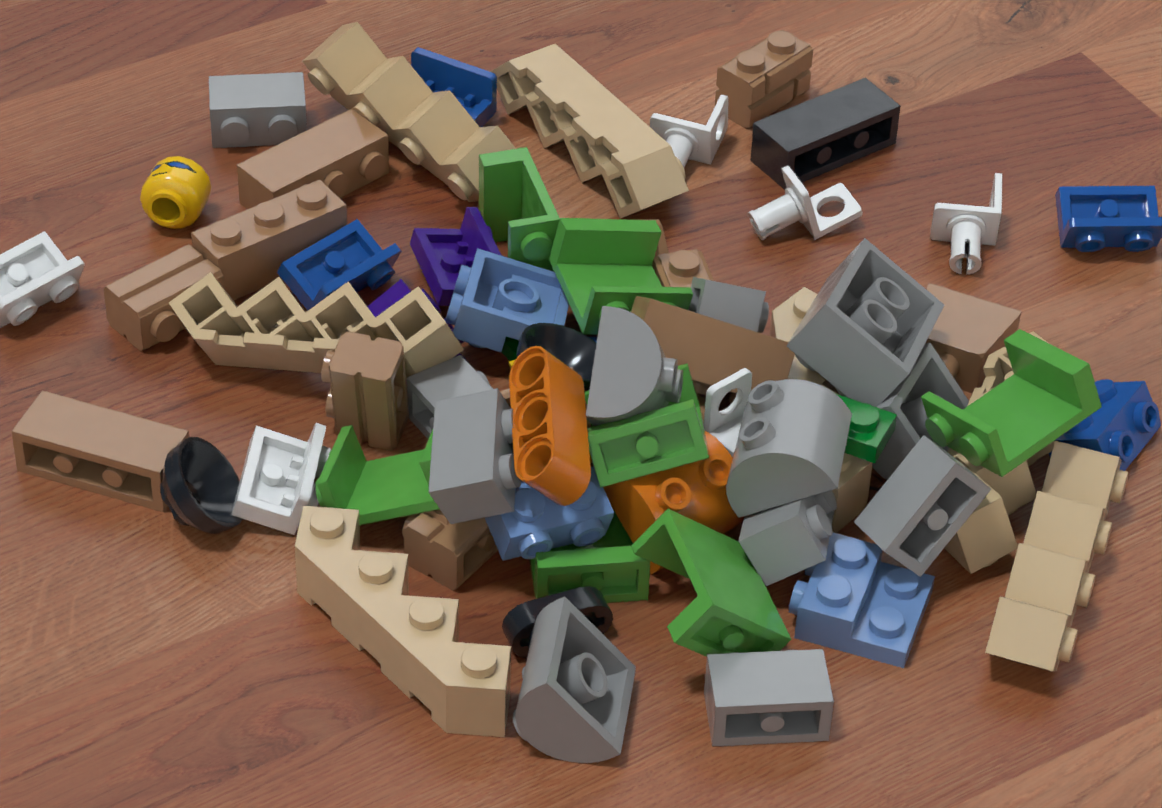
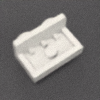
(33, 276)
(280, 478)

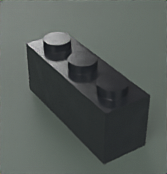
(825, 132)

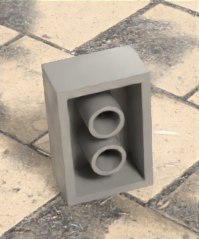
(866, 326)

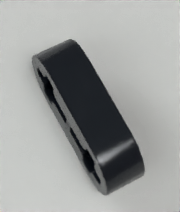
(520, 621)

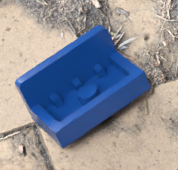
(469, 84)
(1108, 217)
(337, 259)
(1121, 424)

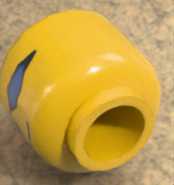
(175, 192)

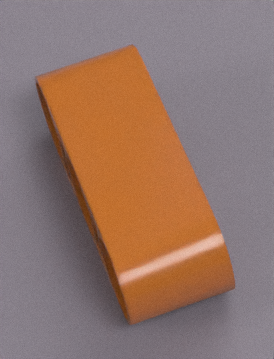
(549, 426)

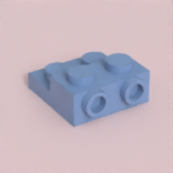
(502, 299)
(544, 525)
(860, 602)

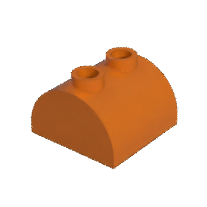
(690, 489)

